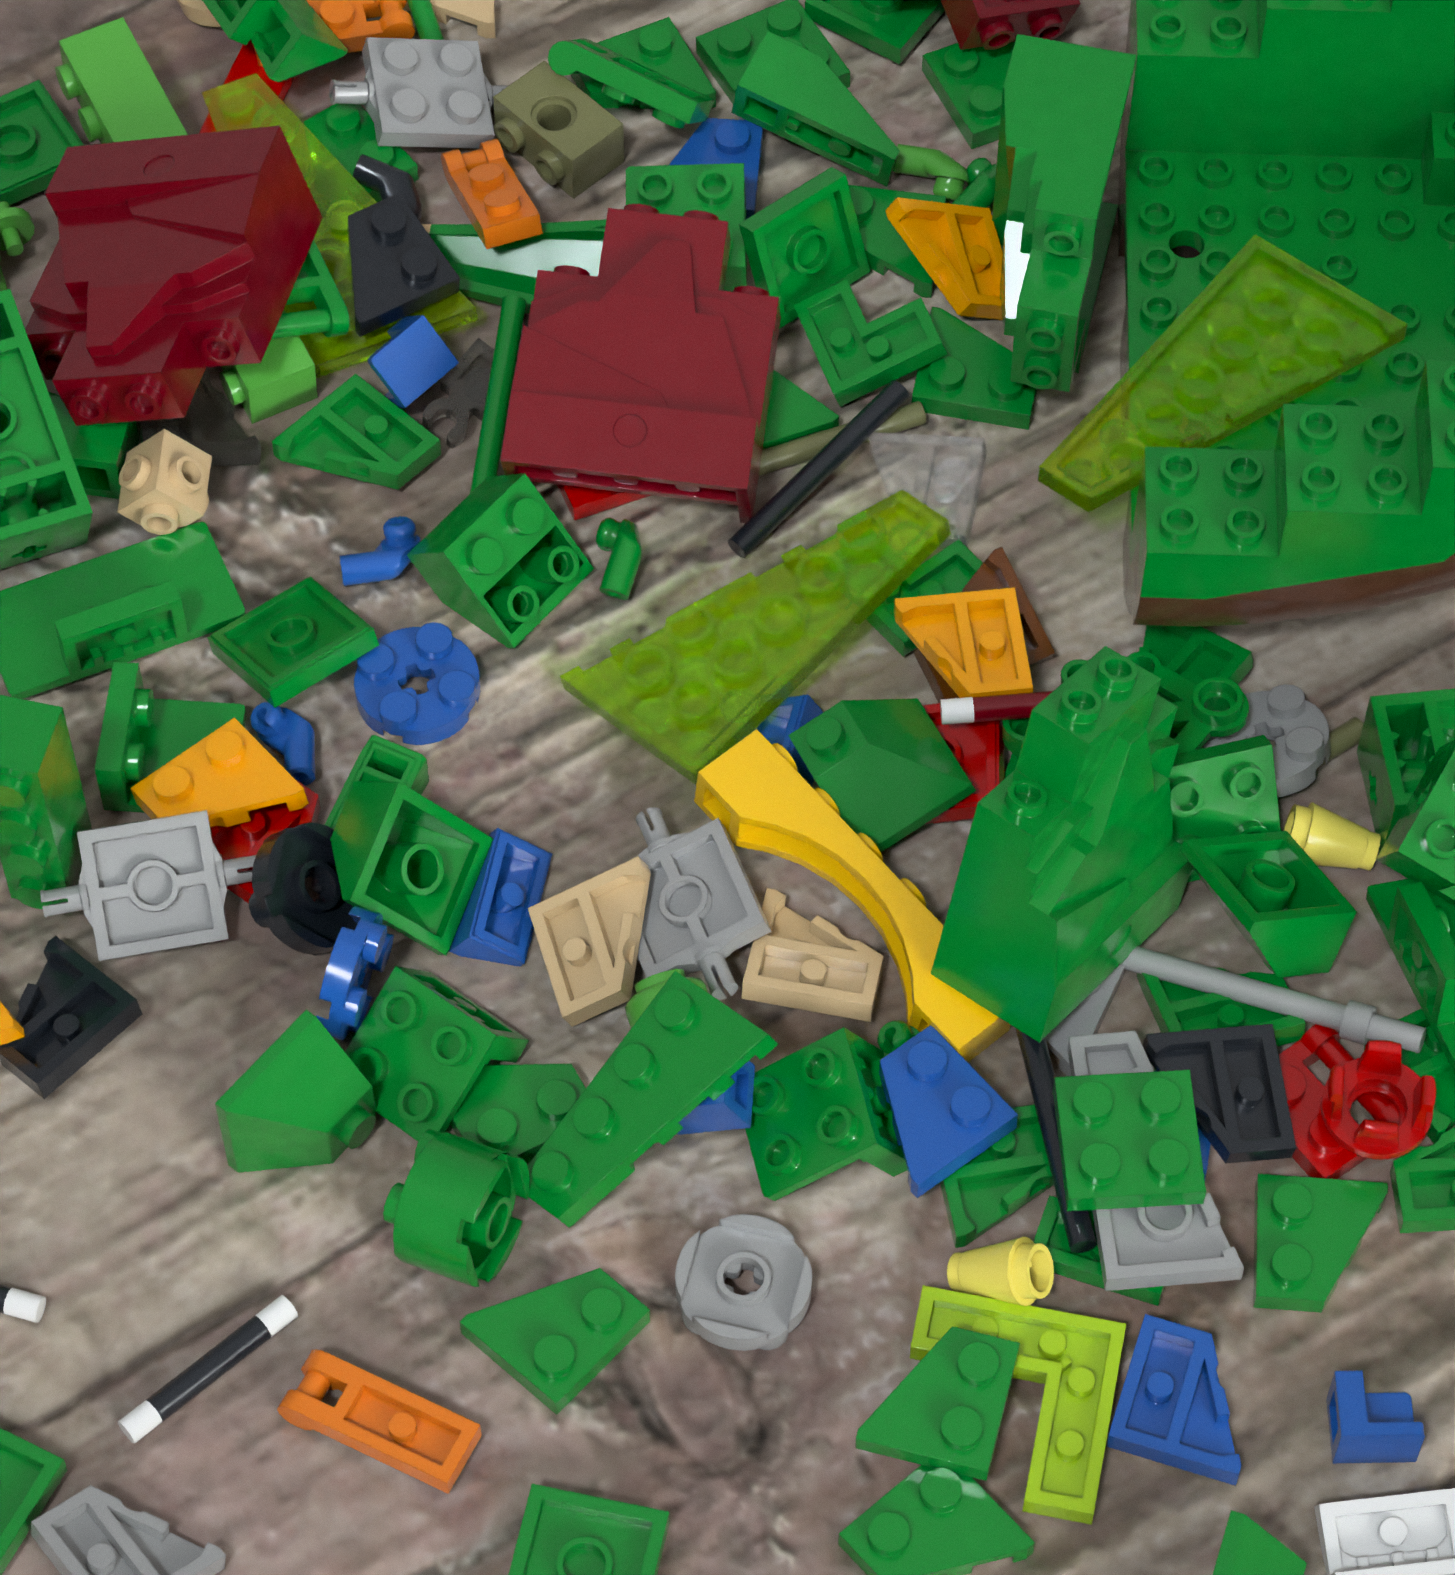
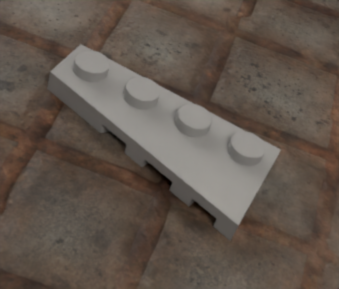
(1159, 1242)

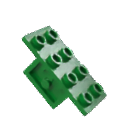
(114, 610)
(1423, 941)

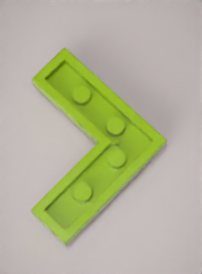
(1077, 1364)

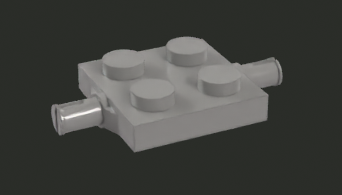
(423, 92)
(151, 885)
(696, 902)

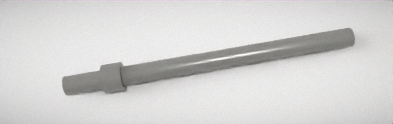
(1354, 1021)

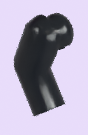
(388, 181)

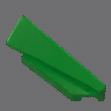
(283, 32)

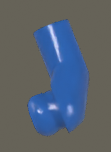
(388, 558)
(289, 736)

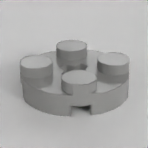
(1298, 733)
(749, 1320)

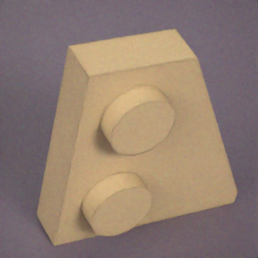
(593, 939)
(810, 965)

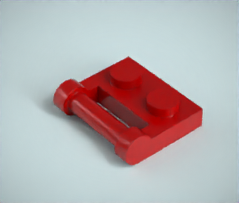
(1315, 1147)

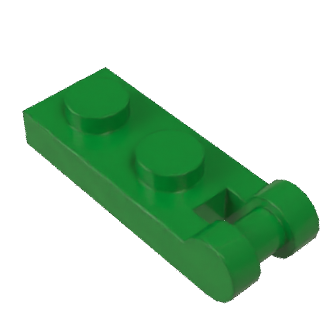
(629, 81)

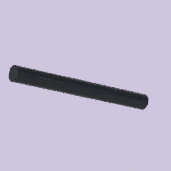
(818, 469)
(1041, 1083)

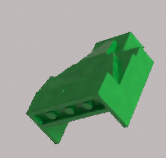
(1048, 207)
(1068, 851)

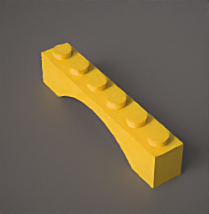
(776, 811)

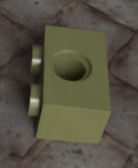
(558, 130)

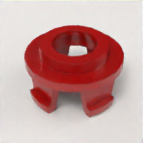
(1383, 1074)

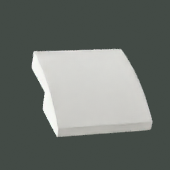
(1389, 1534)

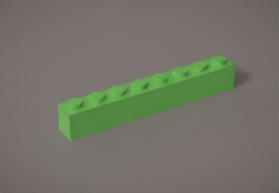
(127, 103)

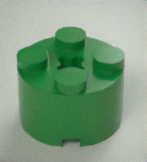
(457, 1208)

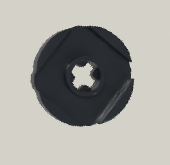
(281, 894)

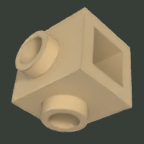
(164, 483)

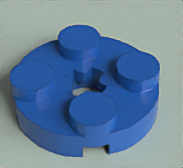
(412, 653)
(350, 971)

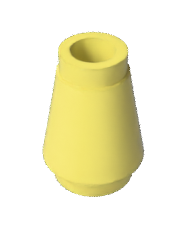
(1332, 838)
(1005, 1271)

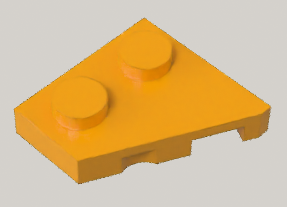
(956, 250)
(970, 639)
(220, 774)

